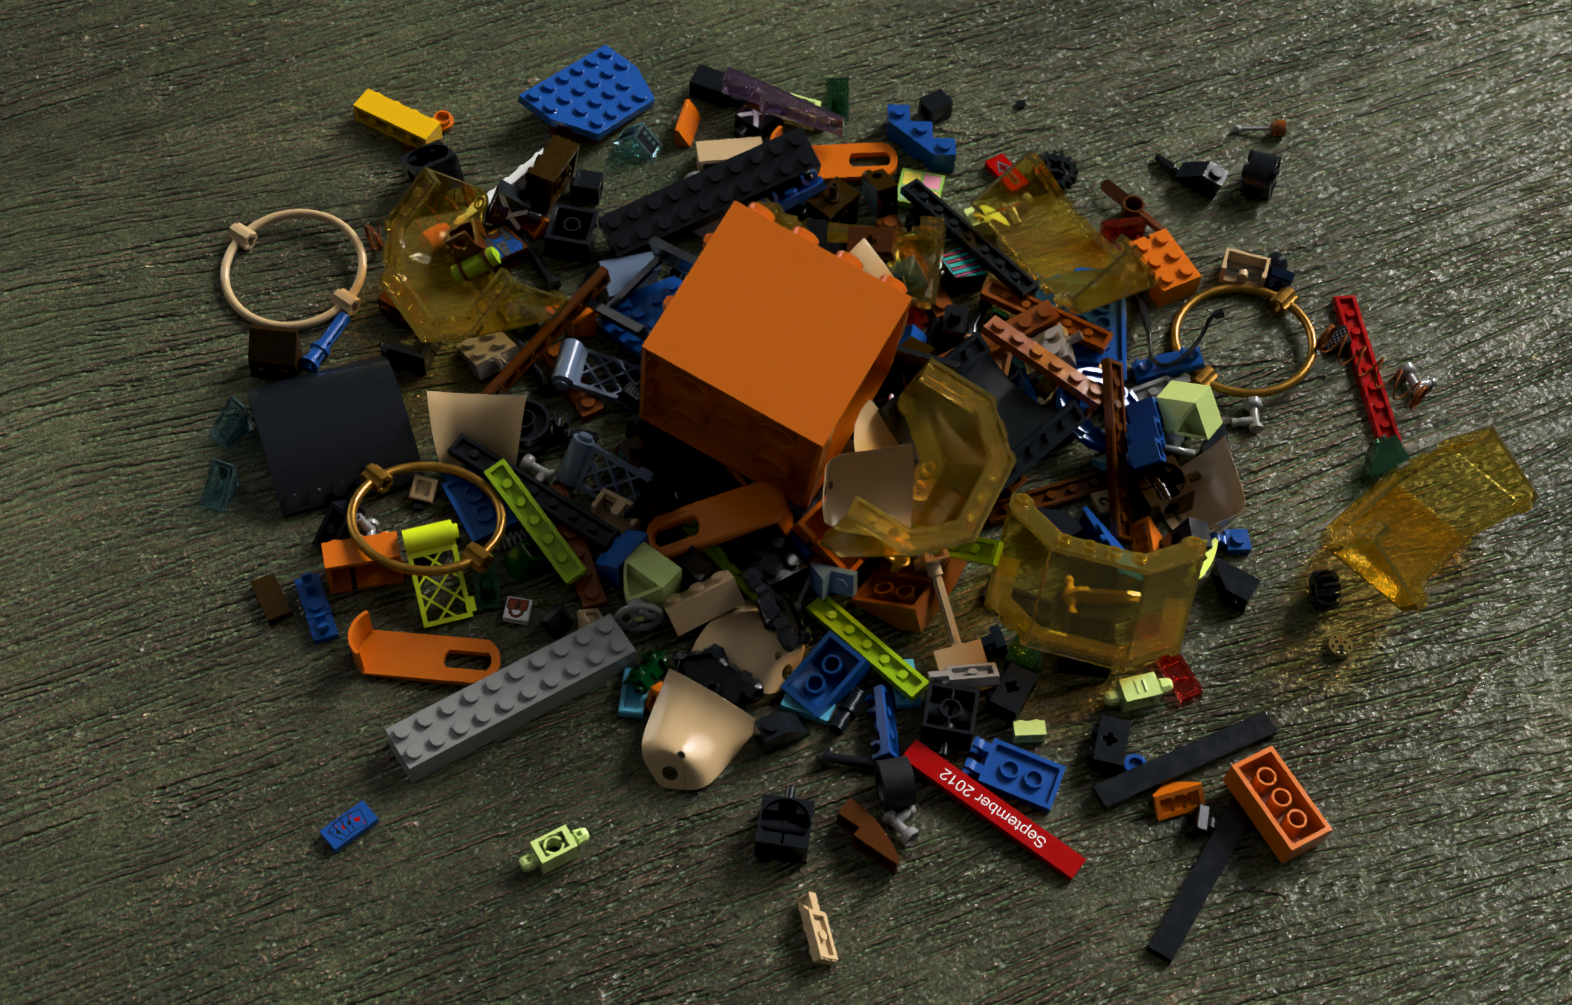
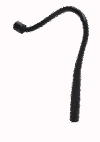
(1141, 306)

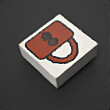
(517, 610)

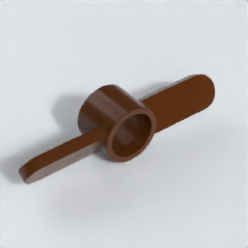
(1129, 201)

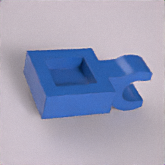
(1233, 541)

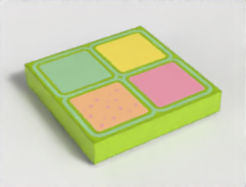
(933, 181)

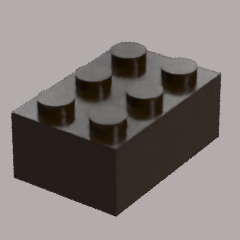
(551, 173)

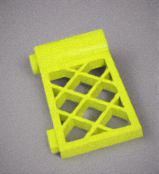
(430, 540)

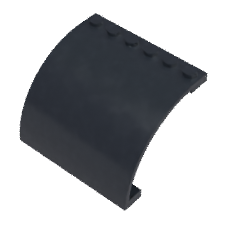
(1029, 425)
(328, 428)

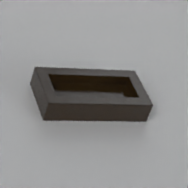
(271, 599)

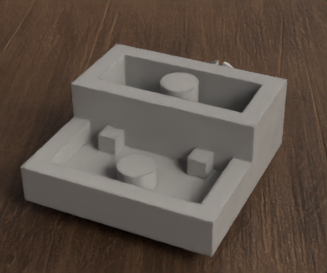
(1058, 343)
(487, 353)

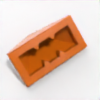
(1145, 536)
(1177, 798)

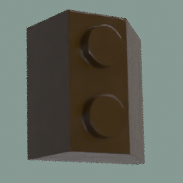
(274, 351)

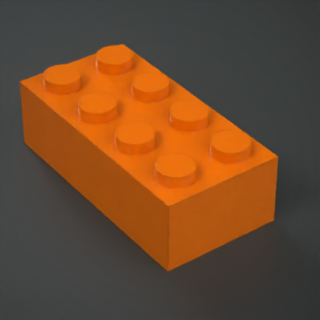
(1277, 804)

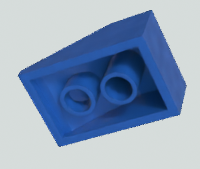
(826, 675)

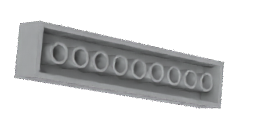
(510, 697)

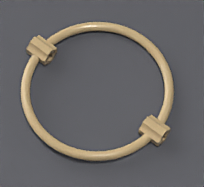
(246, 237)

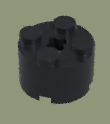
(1260, 174)

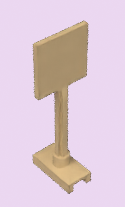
(958, 652)

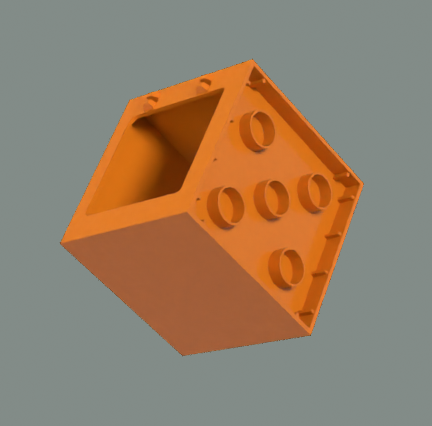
(770, 351)

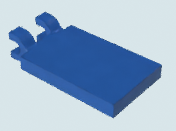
(474, 507)
(1015, 773)

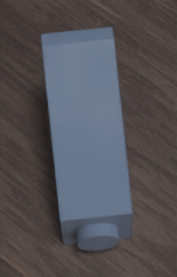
(624, 269)

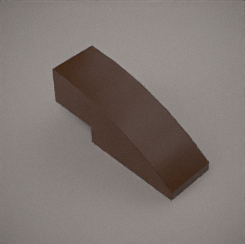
(868, 835)

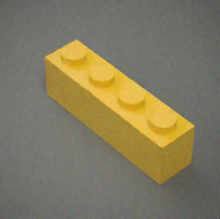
(396, 119)

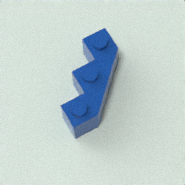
(918, 140)
(1144, 434)

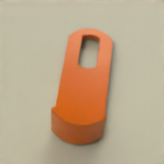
(836, 158)
(724, 518)
(416, 655)

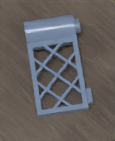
(572, 361)
(581, 458)

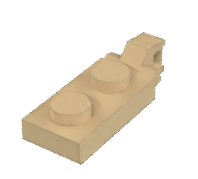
(817, 930)

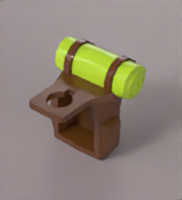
(469, 250)

